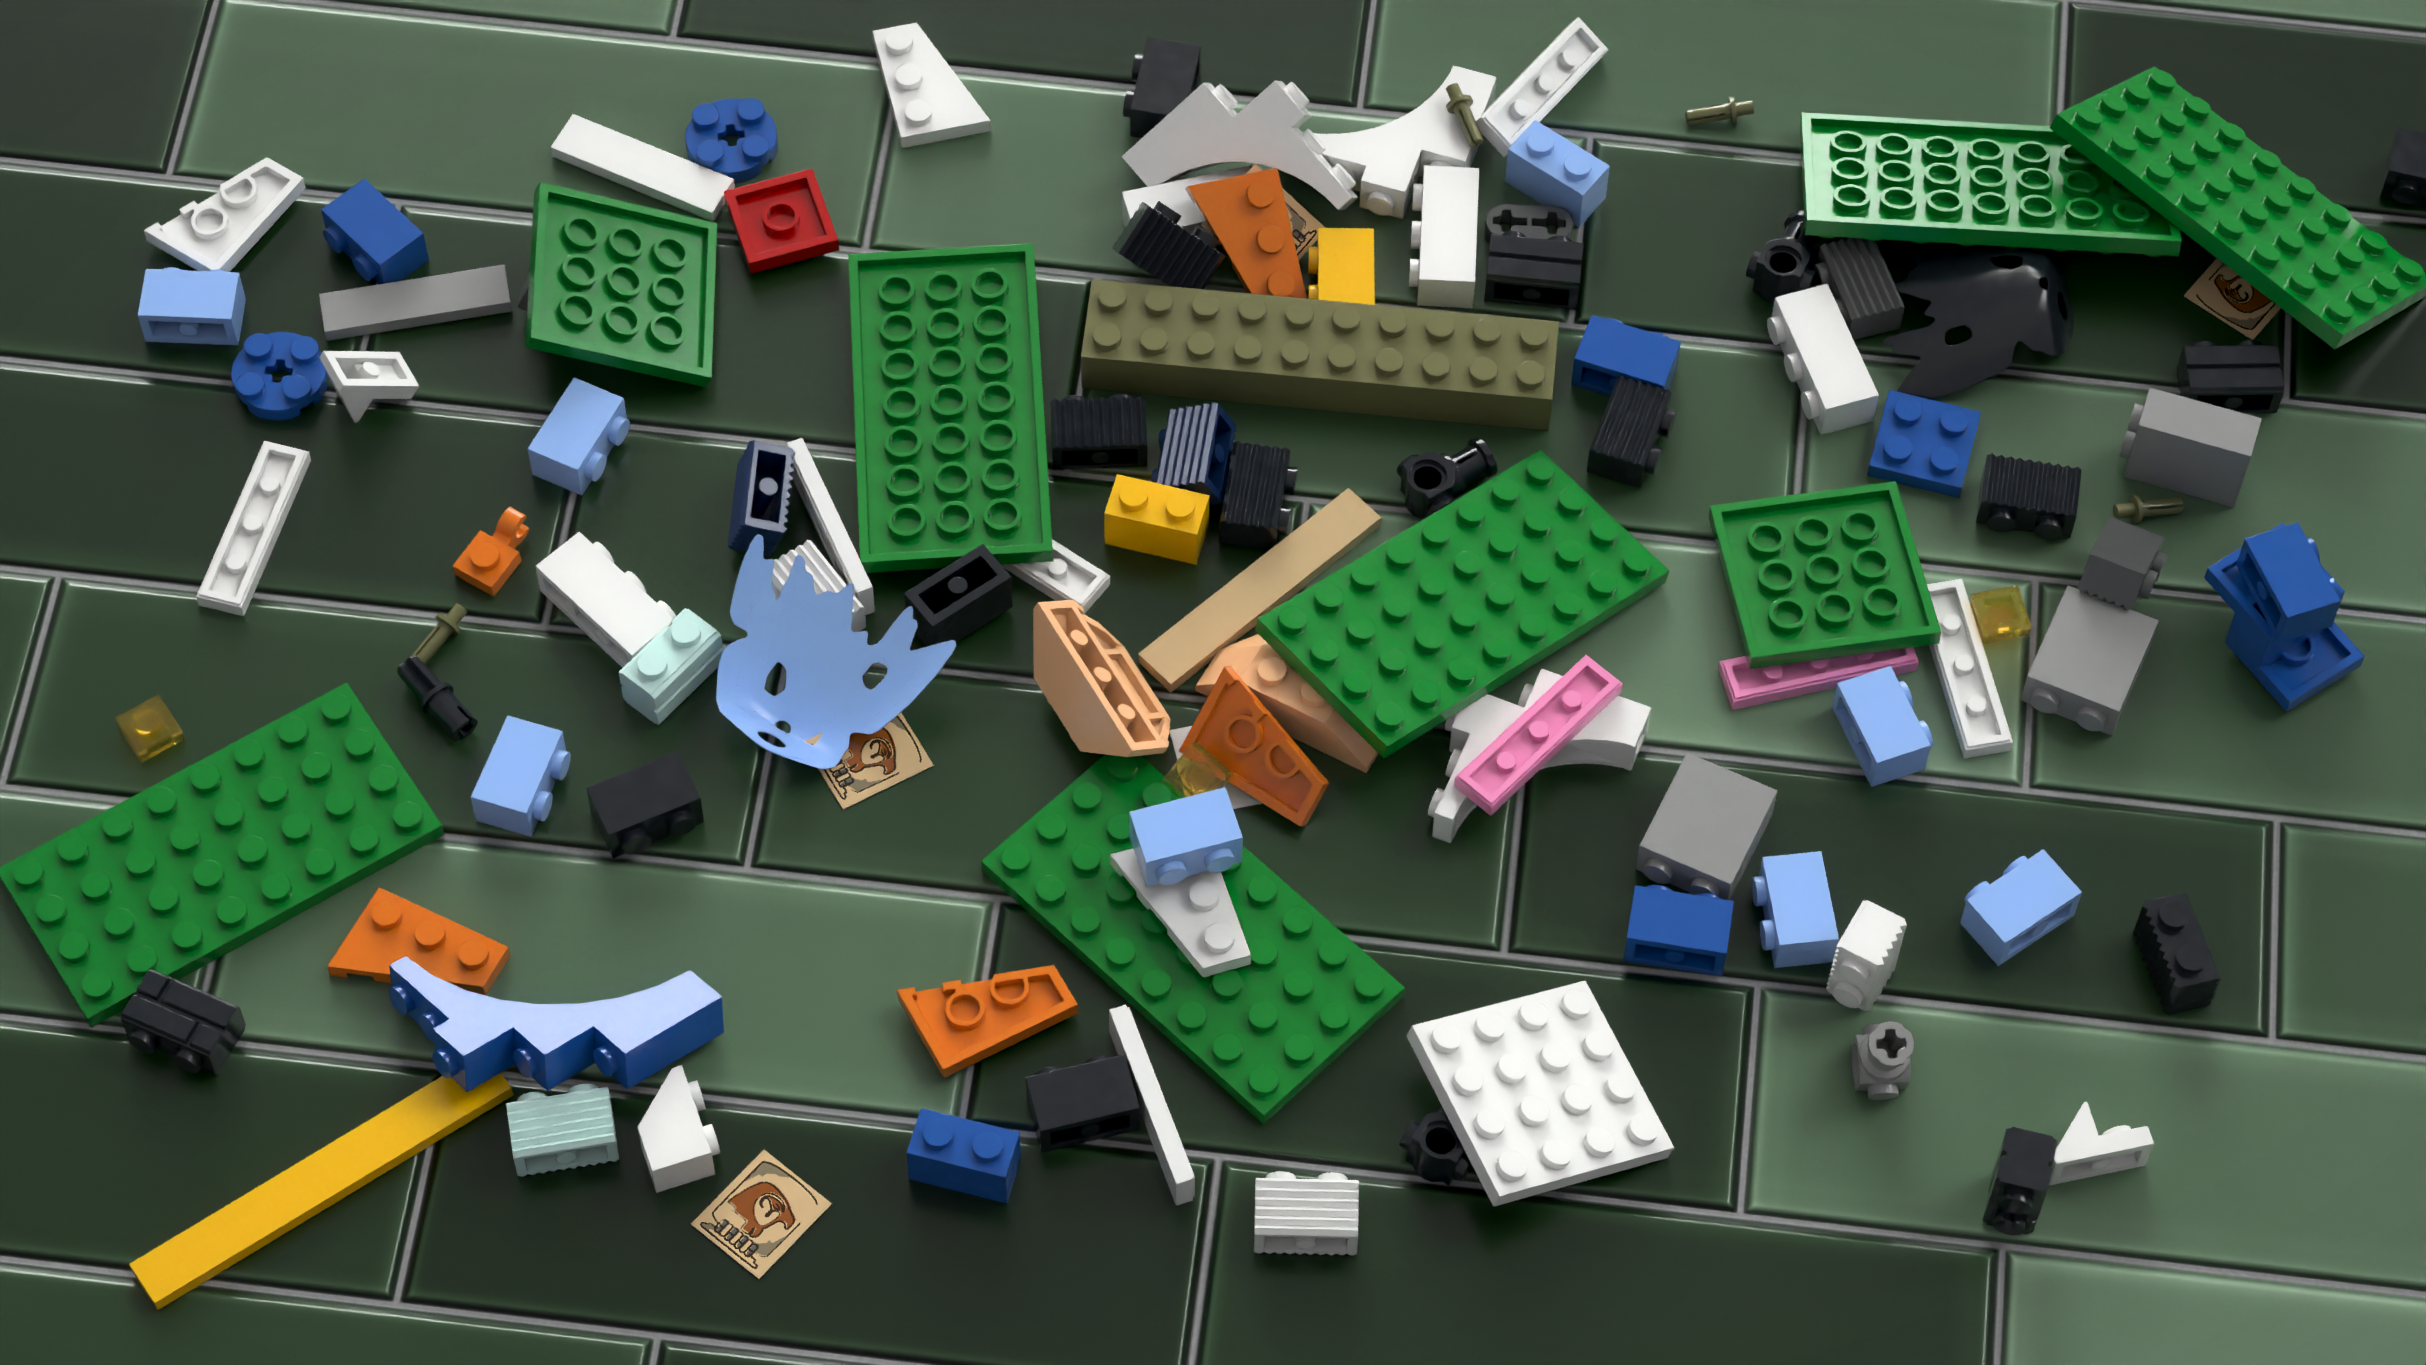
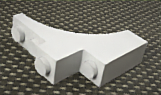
(1265, 132)
(1393, 155)
(1608, 739)

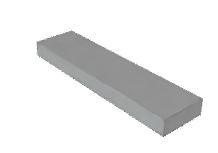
(415, 302)

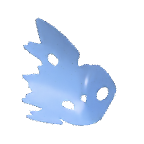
(821, 662)

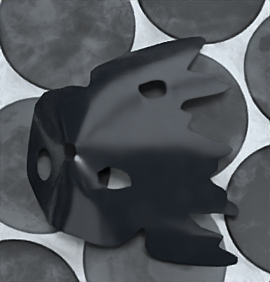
(1991, 301)

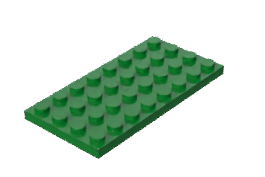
(1968, 187)
(2243, 206)
(948, 407)
(1461, 602)
(220, 852)
(1250, 1028)

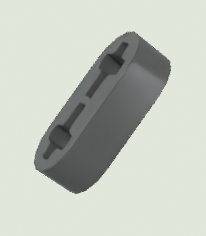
(1528, 220)

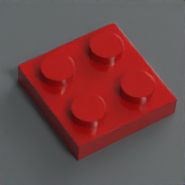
(781, 220)

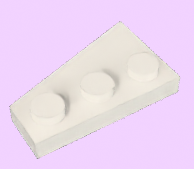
(924, 90)
(231, 221)
(1195, 914)

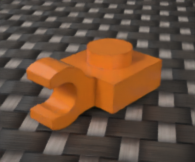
(493, 559)

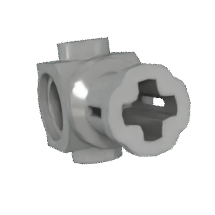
(1882, 1060)

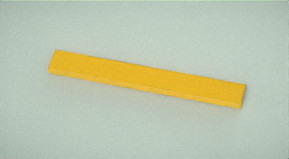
(312, 1186)

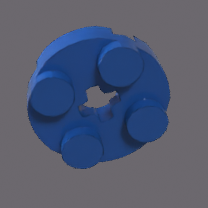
(732, 117)
(275, 352)

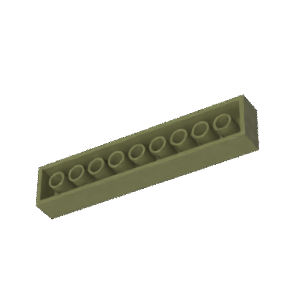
(1319, 354)

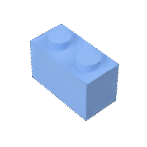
(1557, 172)
(192, 306)
(578, 436)
(1882, 725)
(520, 776)
(1186, 837)
(2019, 906)
(1796, 909)

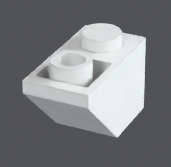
(673, 1135)

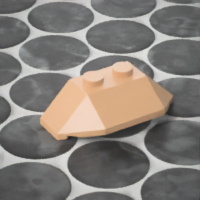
(1095, 684)
(1290, 701)

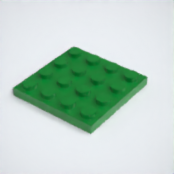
(621, 285)
(1823, 575)

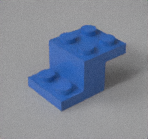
(2286, 669)

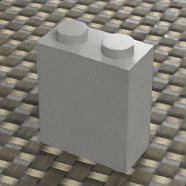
(2189, 446)
(2089, 661)
(1705, 829)

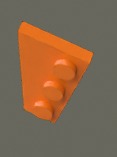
(1254, 231)
(1256, 750)
(398, 928)
(984, 1017)

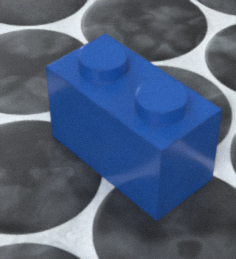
(374, 234)
(1617, 350)
(2289, 582)
(1678, 930)
(964, 1155)

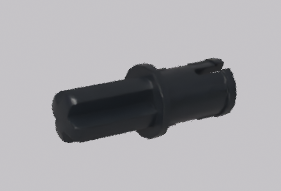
(437, 699)

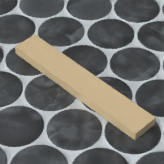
(1259, 589)

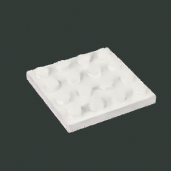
(1539, 1092)

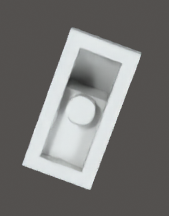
(368, 376)
(2087, 1154)

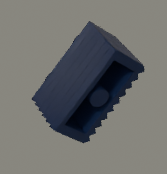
(1196, 450)
(761, 496)

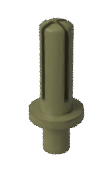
(1460, 105)
(1719, 112)
(2137, 509)
(446, 626)

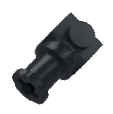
(1784, 262)
(1444, 474)
(1435, 1131)

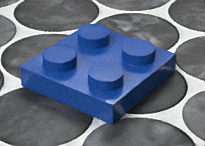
(1924, 443)

